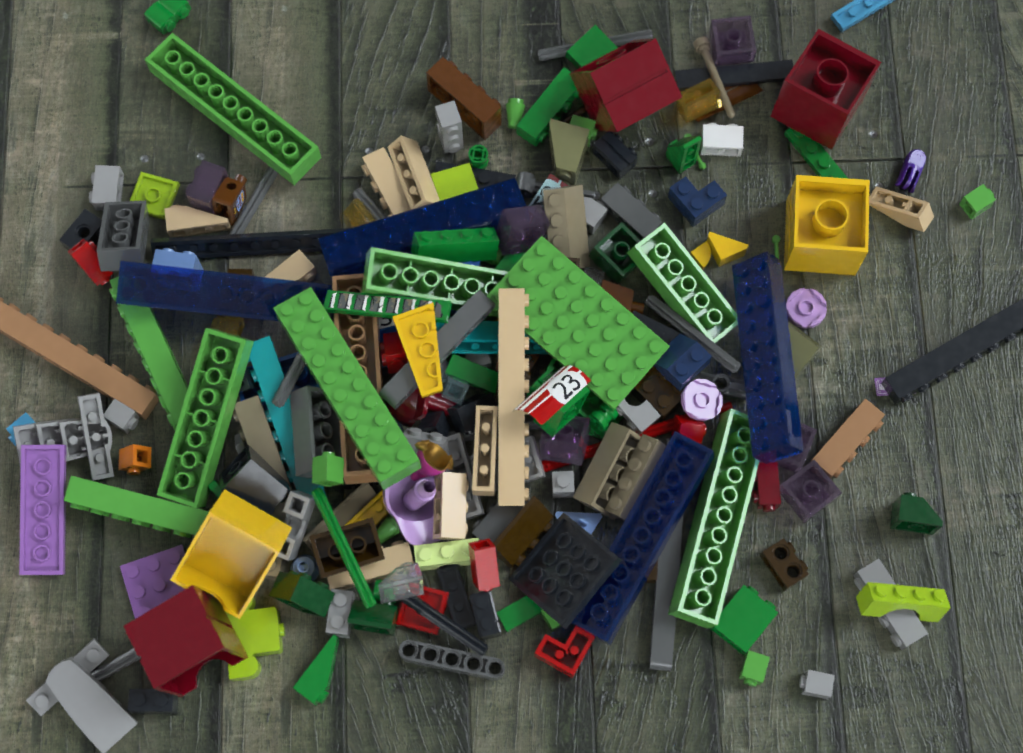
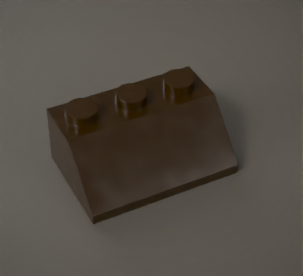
(523, 533)
(362, 540)

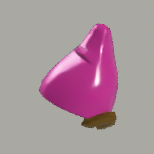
(432, 460)

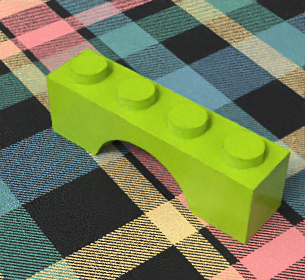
(882, 598)

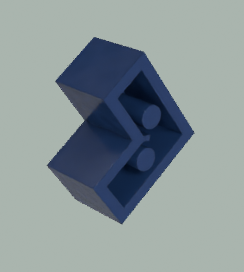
(696, 204)

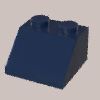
(682, 361)

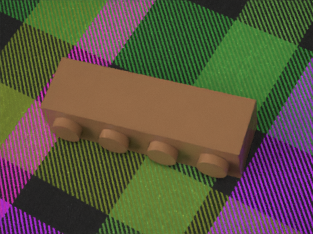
(848, 437)

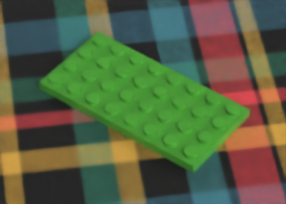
(582, 323)

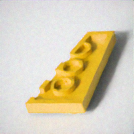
(420, 344)

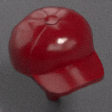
(416, 407)

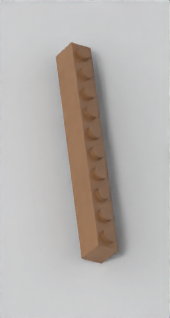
(76, 360)

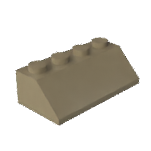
(567, 220)
(607, 468)

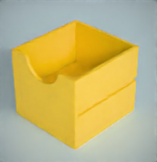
(826, 225)
(232, 552)

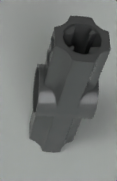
(733, 387)

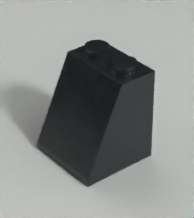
(254, 481)

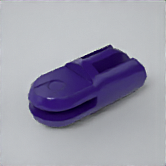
(911, 170)

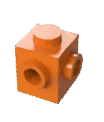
(135, 459)

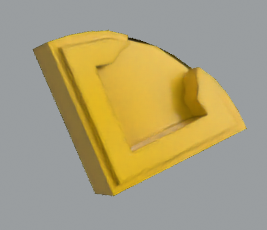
(702, 254)

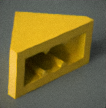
(725, 249)

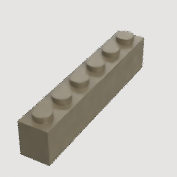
(260, 437)

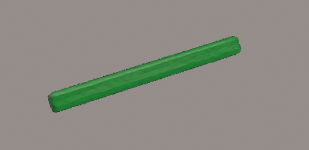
(343, 548)

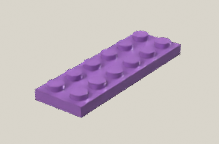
(42, 510)

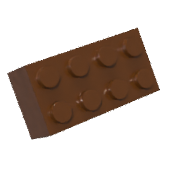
(472, 101)

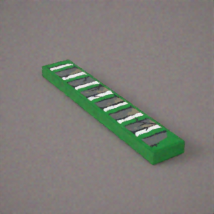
(381, 305)

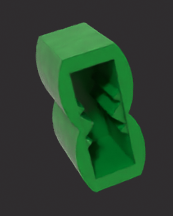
(166, 13)

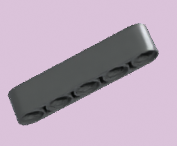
(442, 654)

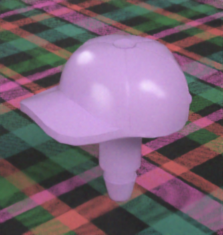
(412, 508)

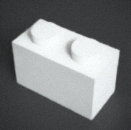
(722, 140)

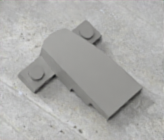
(82, 436)
(464, 464)
(84, 698)

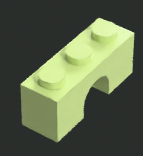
(434, 555)

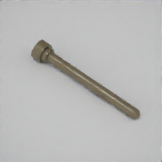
(702, 47)

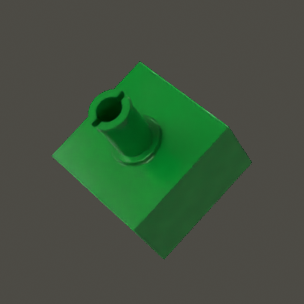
(565, 414)

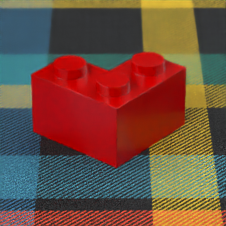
(565, 656)

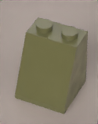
(567, 149)
(802, 349)

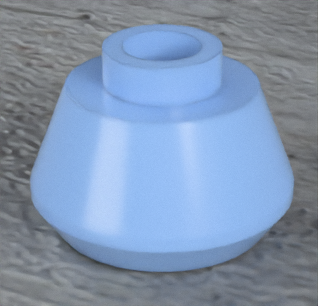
(310, 566)

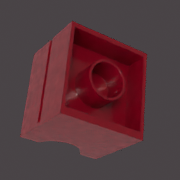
(626, 85)
(825, 89)
(181, 638)

